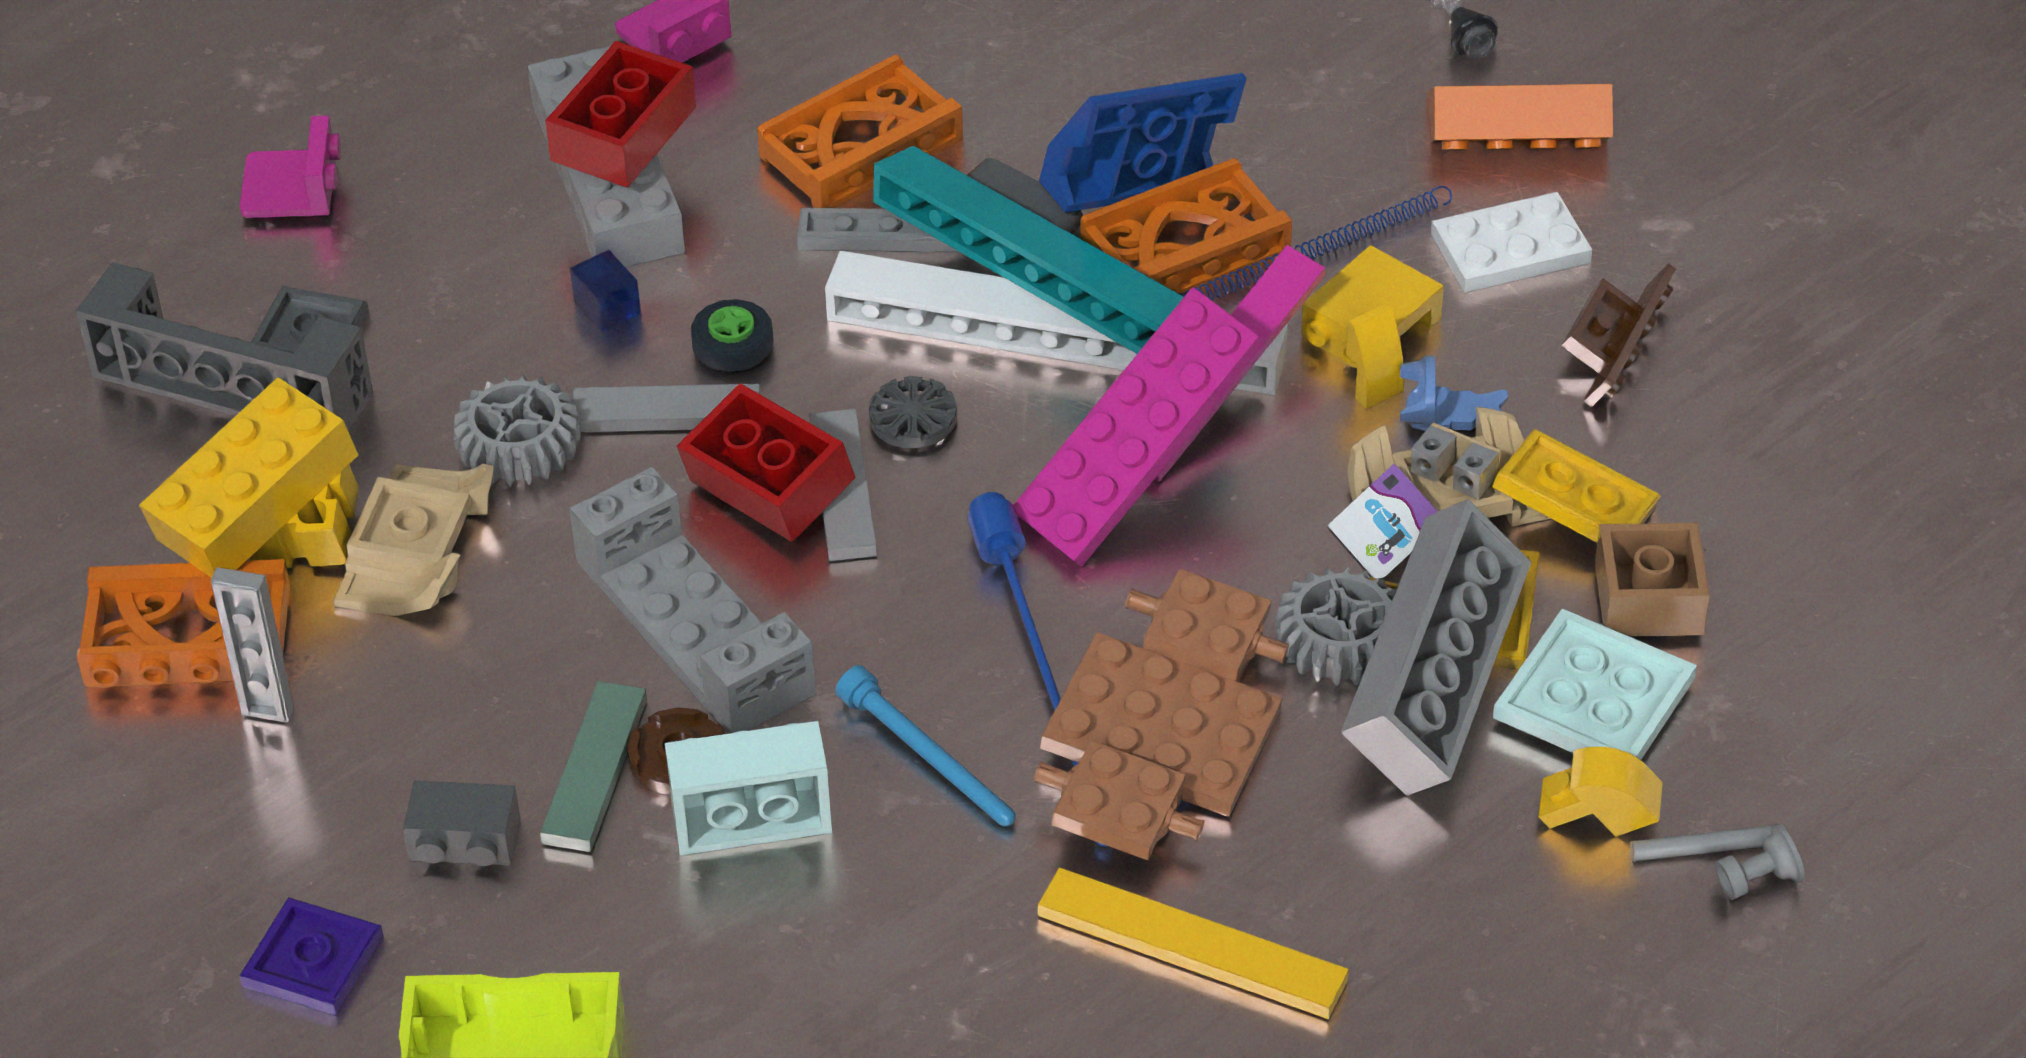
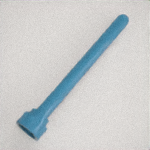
(861, 691)

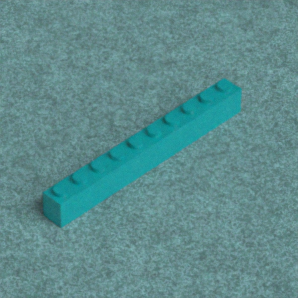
(1023, 247)

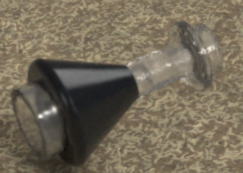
(1470, 31)

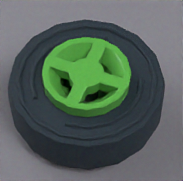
(732, 335)

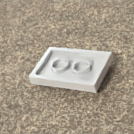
(1511, 242)

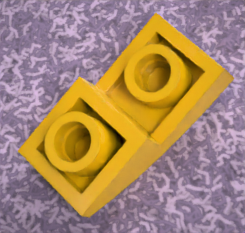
(1377, 352)

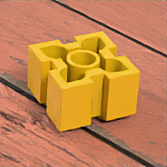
(318, 528)

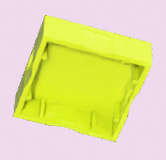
(512, 1016)

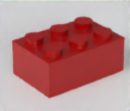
(621, 113)
(766, 462)

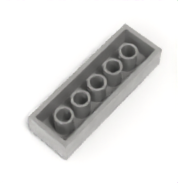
(631, 222)
(1436, 648)

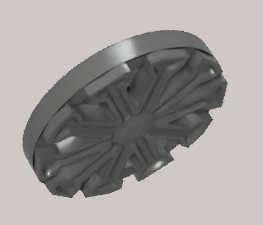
(913, 412)

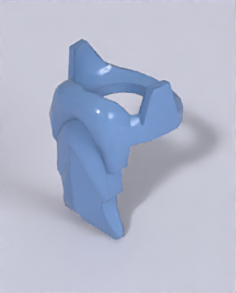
(1440, 404)

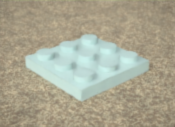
(1594, 688)

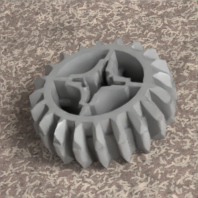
(517, 429)
(1333, 623)

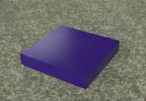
(311, 956)

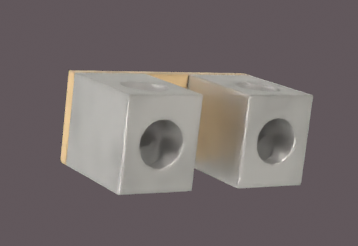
(1474, 459)

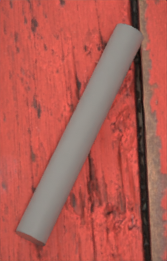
(1699, 843)

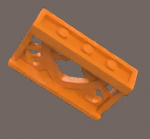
(849, 166)
(1198, 199)
(151, 596)

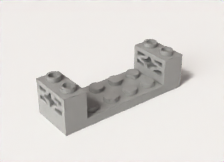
(685, 611)

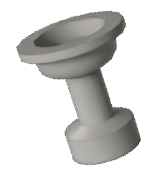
(1777, 857)

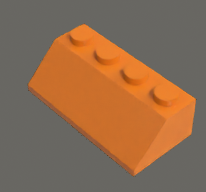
(1520, 114)

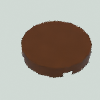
(647, 744)

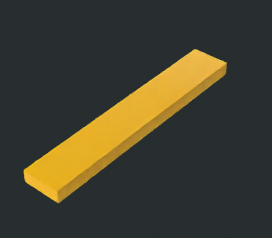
(1193, 942)

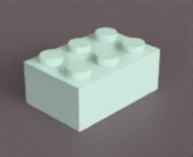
(749, 787)

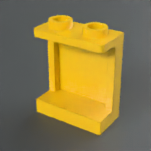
(1364, 285)

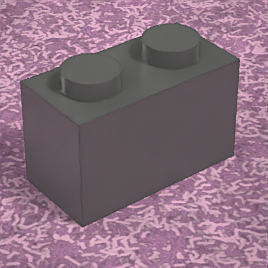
(461, 823)

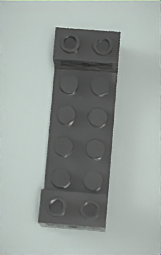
(140, 349)

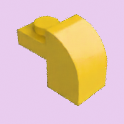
(1604, 783)

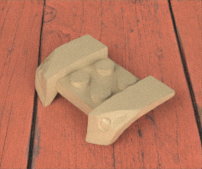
(1496, 428)
(406, 539)

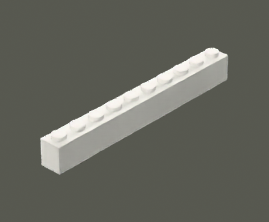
(986, 314)

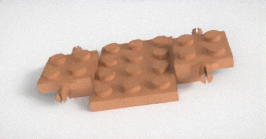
(1163, 717)

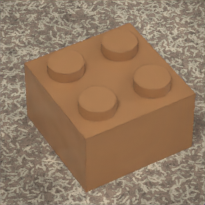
(1652, 579)

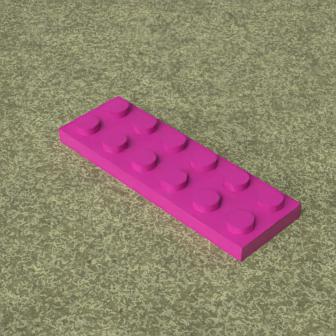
(1137, 426)

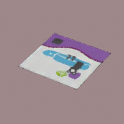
(1383, 522)

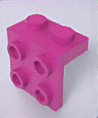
(677, 27)
(293, 179)

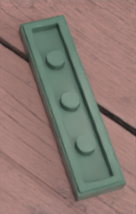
(593, 767)

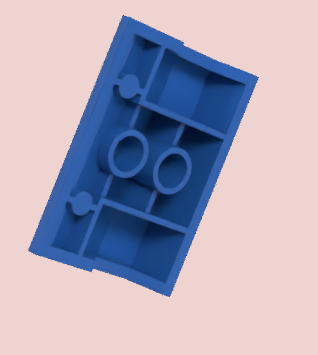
(1137, 140)

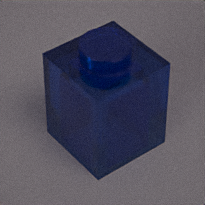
(605, 290)

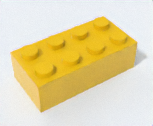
(249, 479)

